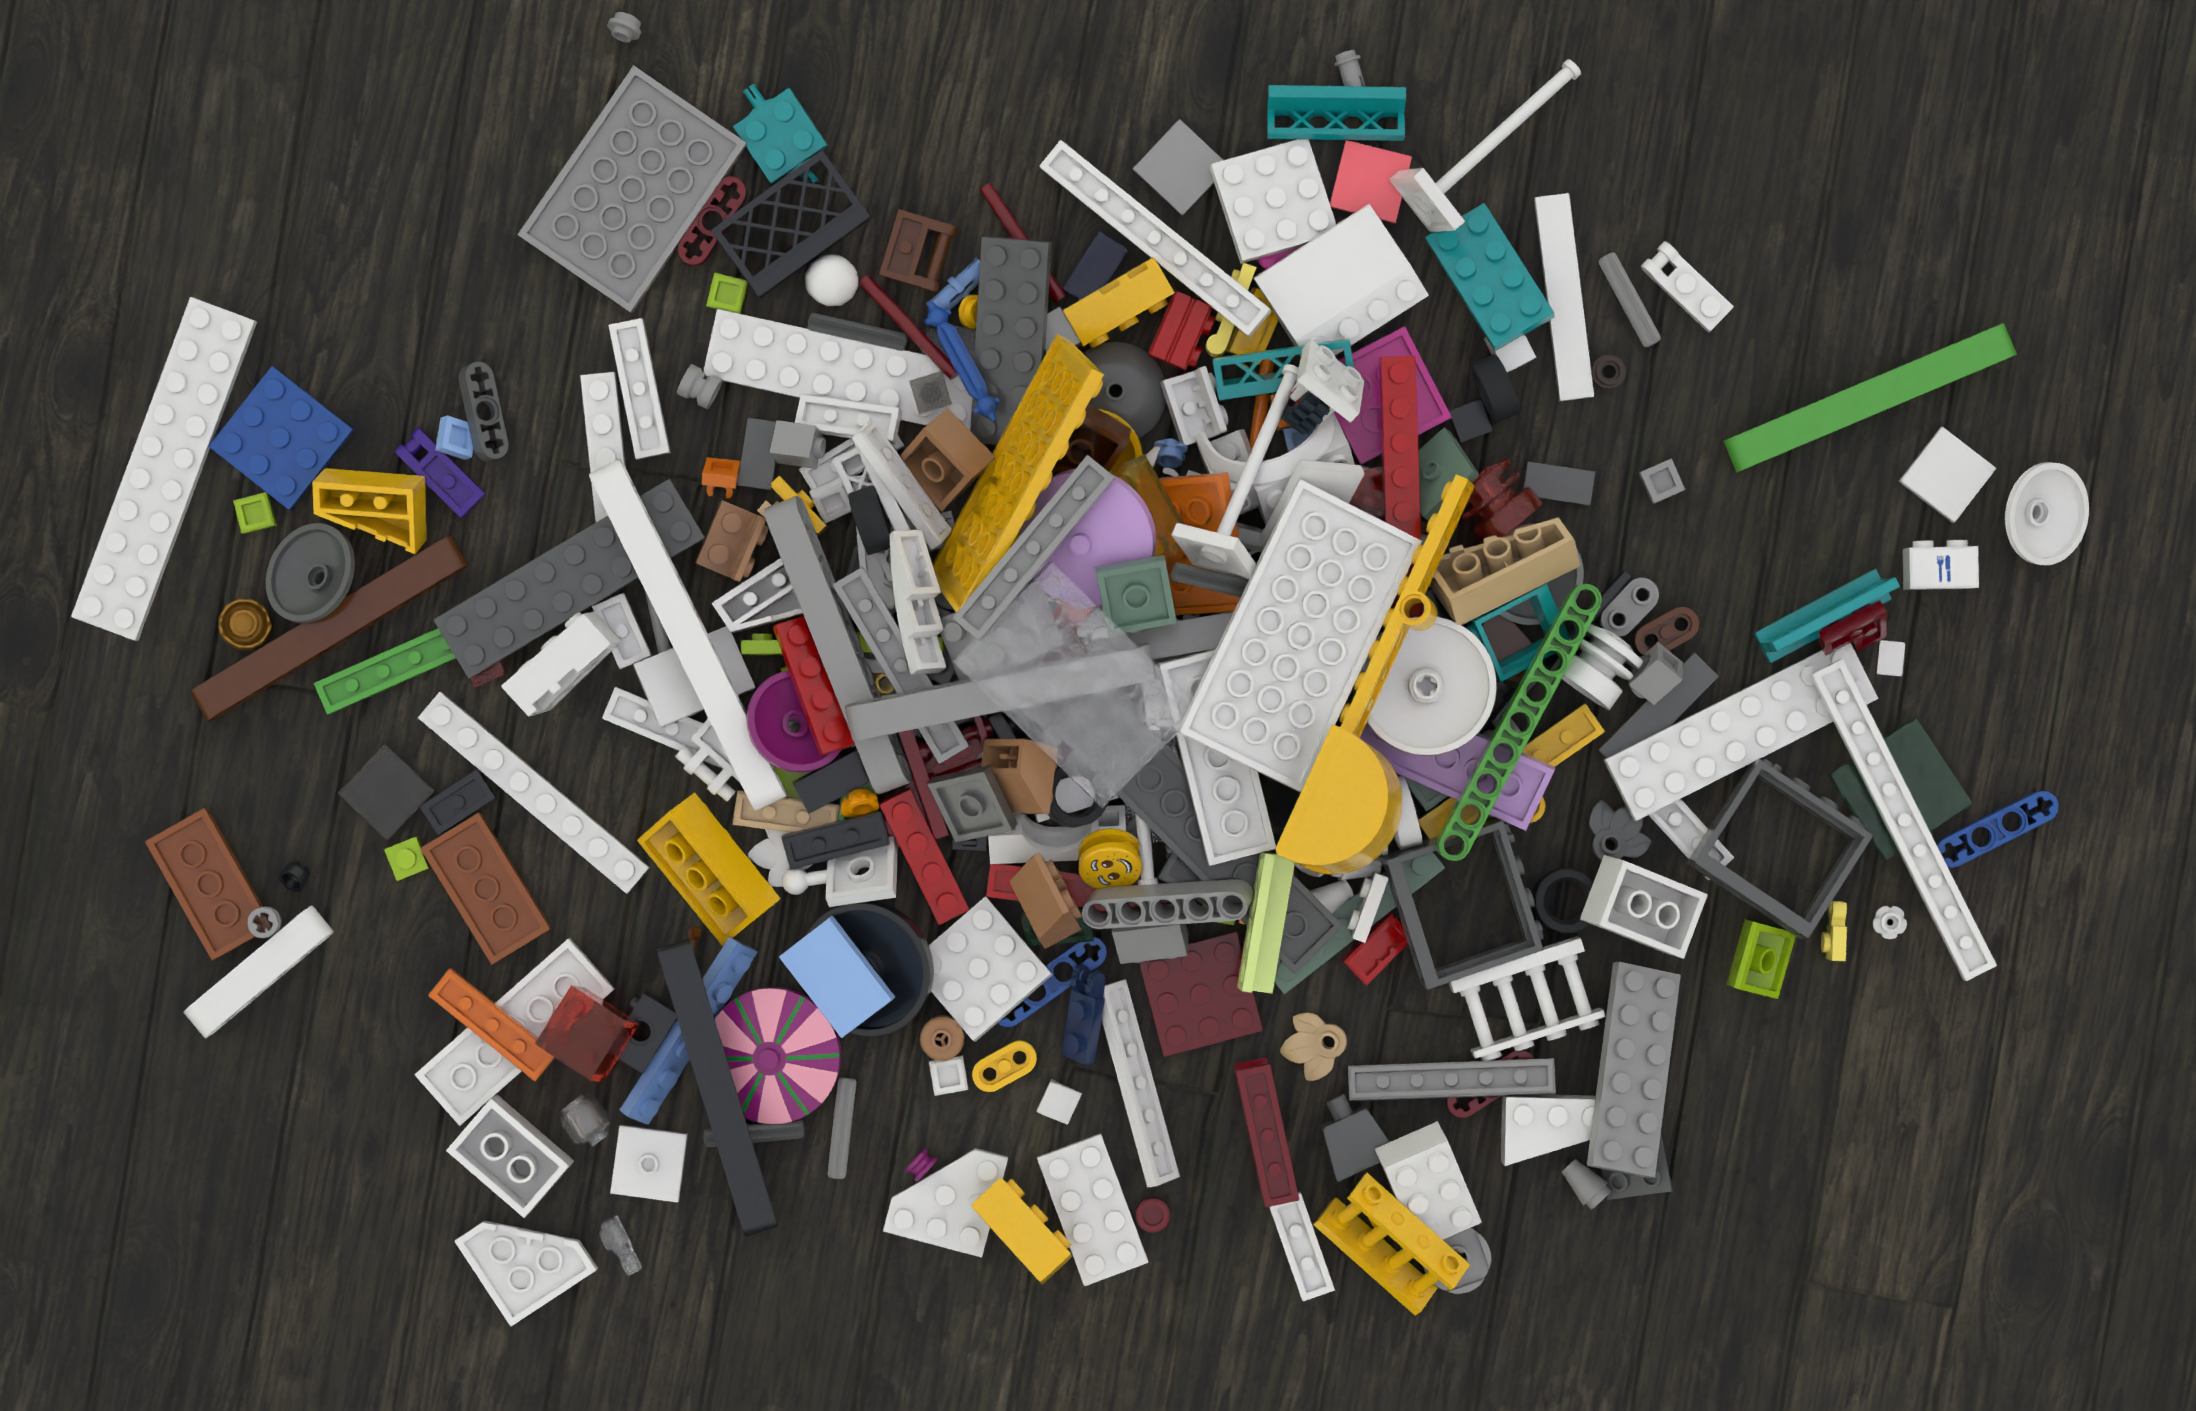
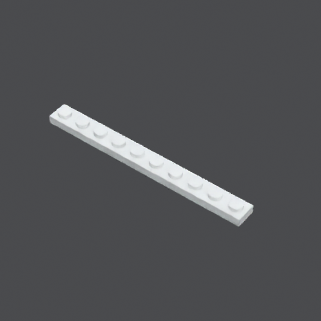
(1903, 819)

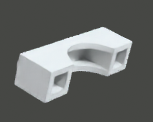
(1052, 842)

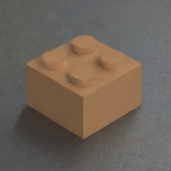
(946, 459)

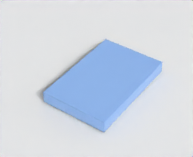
(837, 976)

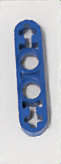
(1997, 833)
(1053, 985)

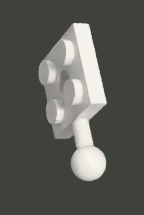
(840, 879)

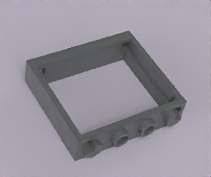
(1823, 809)
(1520, 897)

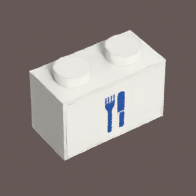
(1940, 566)

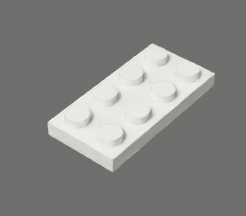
(1092, 1209)

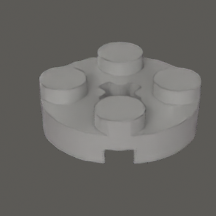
(1477, 1255)

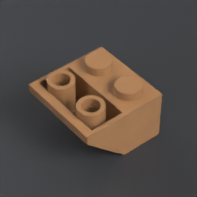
(1022, 773)
(1047, 907)

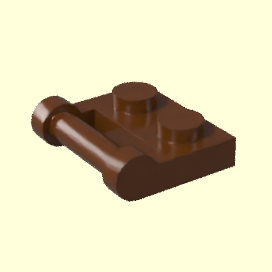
(906, 248)

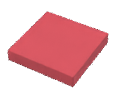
(1365, 180)

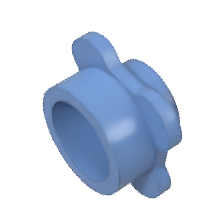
(1170, 453)

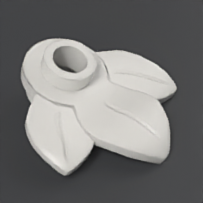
(772, 856)

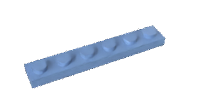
(672, 1054)

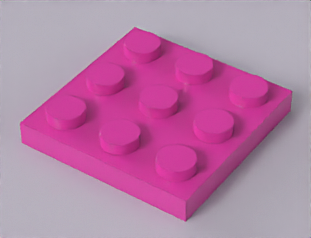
(1365, 429)

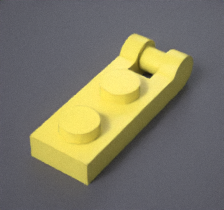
(1218, 342)

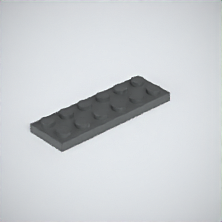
(1009, 325)

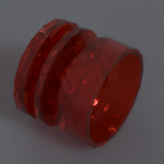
(1498, 503)

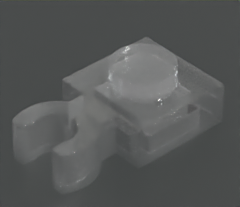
(615, 1238)

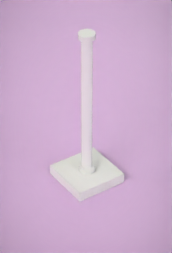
(1428, 197)
(1218, 549)

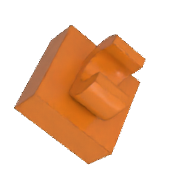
(720, 474)

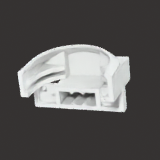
(1324, 444)

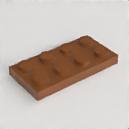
(207, 882)
(486, 888)

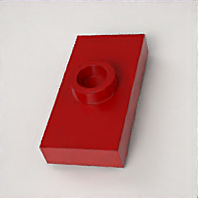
(1381, 947)

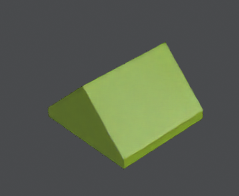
(1761, 959)

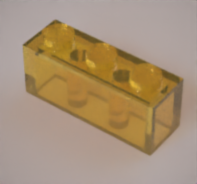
(1145, 482)

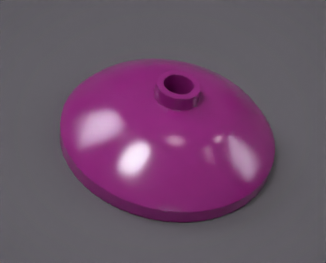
(767, 725)

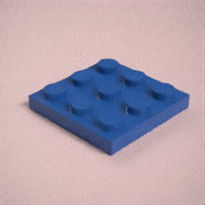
(281, 438)

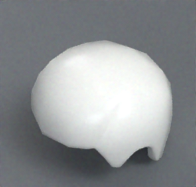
(831, 280)

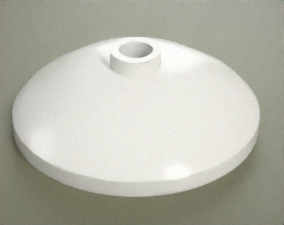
(2047, 513)

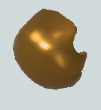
(244, 624)

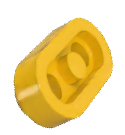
(1006, 1068)

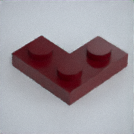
(1860, 629)

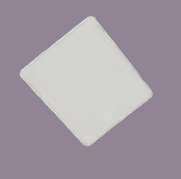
(1890, 658)

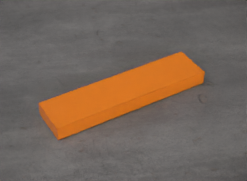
(491, 1023)

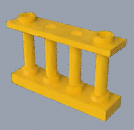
(1380, 1259)

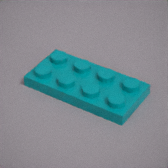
(1490, 278)

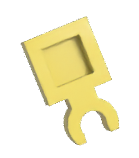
(1834, 940)

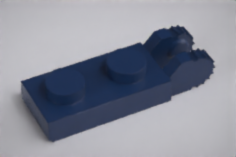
(1084, 1015)

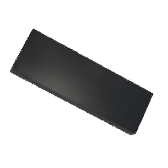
(835, 839)

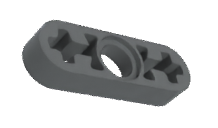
(491, 399)

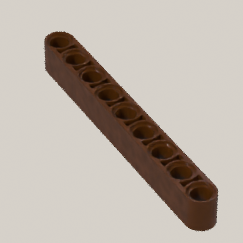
(316, 638)

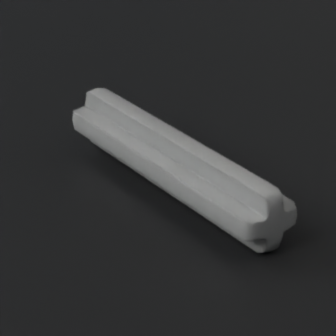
(1629, 299)
(841, 1128)

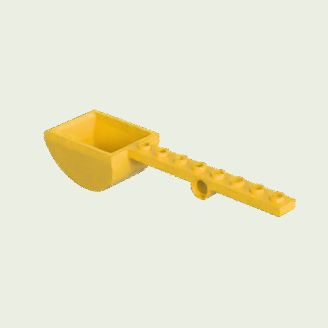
(1352, 790)

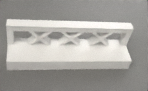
(890, 504)

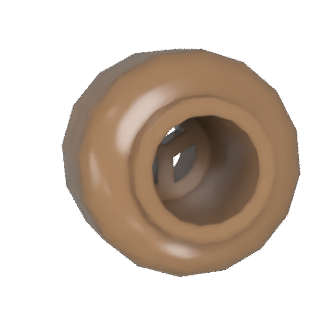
(951, 1029)

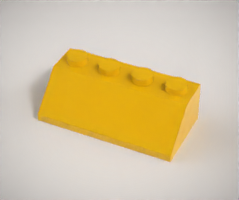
(708, 868)

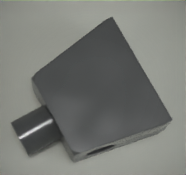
(1351, 1138)

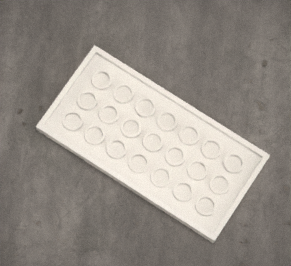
(1299, 635)

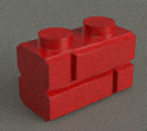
(1180, 332)

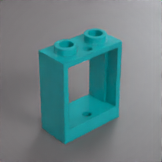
(1545, 611)

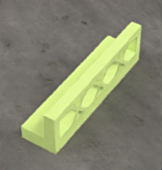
(1265, 923)

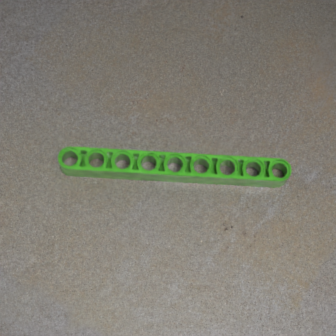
(1870, 397)
(1532, 710)

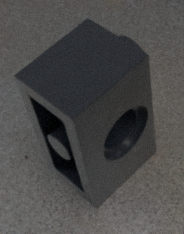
(659, 1017)

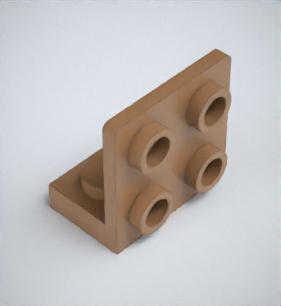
(732, 541)

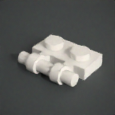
(709, 746)

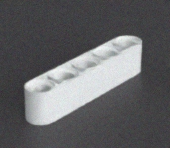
(258, 971)

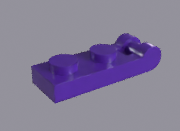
(441, 474)

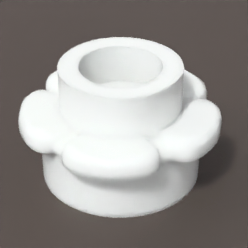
(1880, 922)

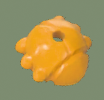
(859, 802)

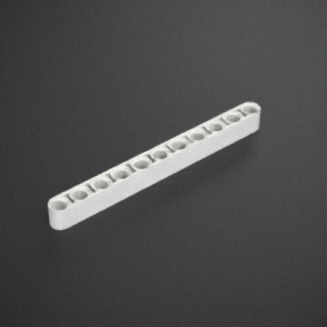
(686, 632)

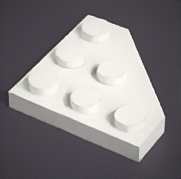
(940, 1204)
(523, 1266)

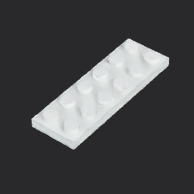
(1223, 791)
(471, 1070)

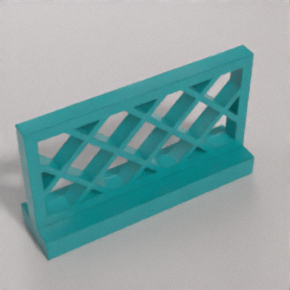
(1804, 624)

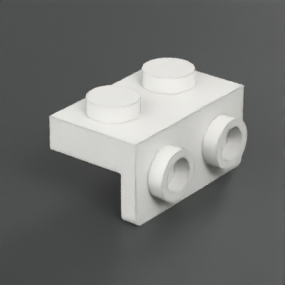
(1194, 405)

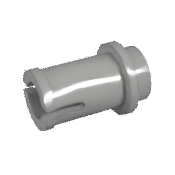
(1350, 68)

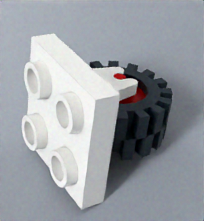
(1321, 389)

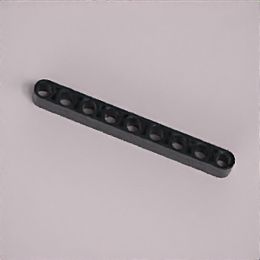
(717, 1087)

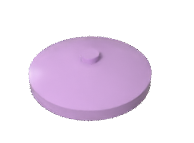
(1110, 533)

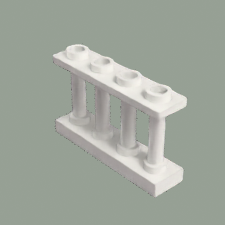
(1566, 954)

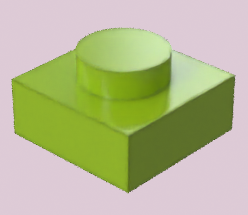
(407, 858)

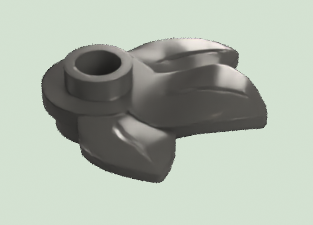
(1618, 828)

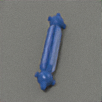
(962, 361)

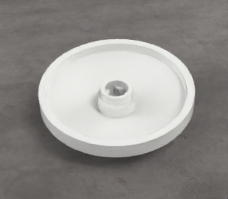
(1435, 691)

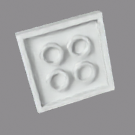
(1272, 199)
(983, 969)

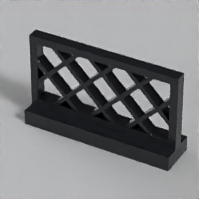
(808, 249)

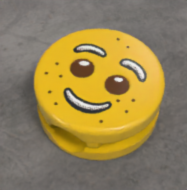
(1109, 858)

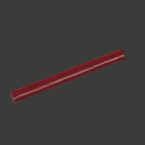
(1015, 231)
(908, 326)

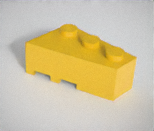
(1119, 303)
(374, 502)
(1023, 1229)

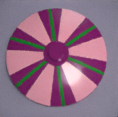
(779, 1053)

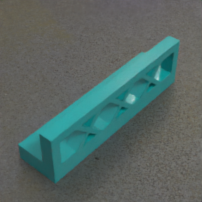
(1335, 105)
(1268, 382)

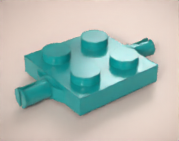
(780, 134)

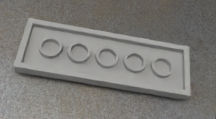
(1633, 1070)

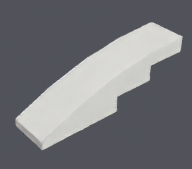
(914, 596)

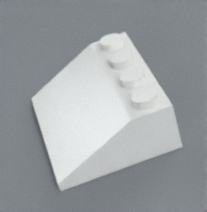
(1341, 283)

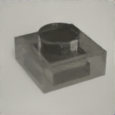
(930, 392)

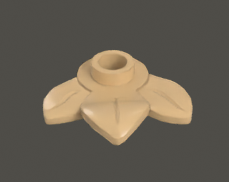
(1309, 1048)

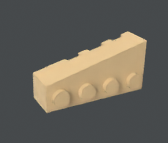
(1502, 569)

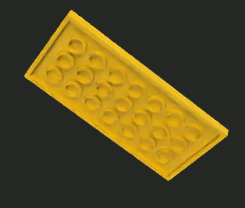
(1021, 469)

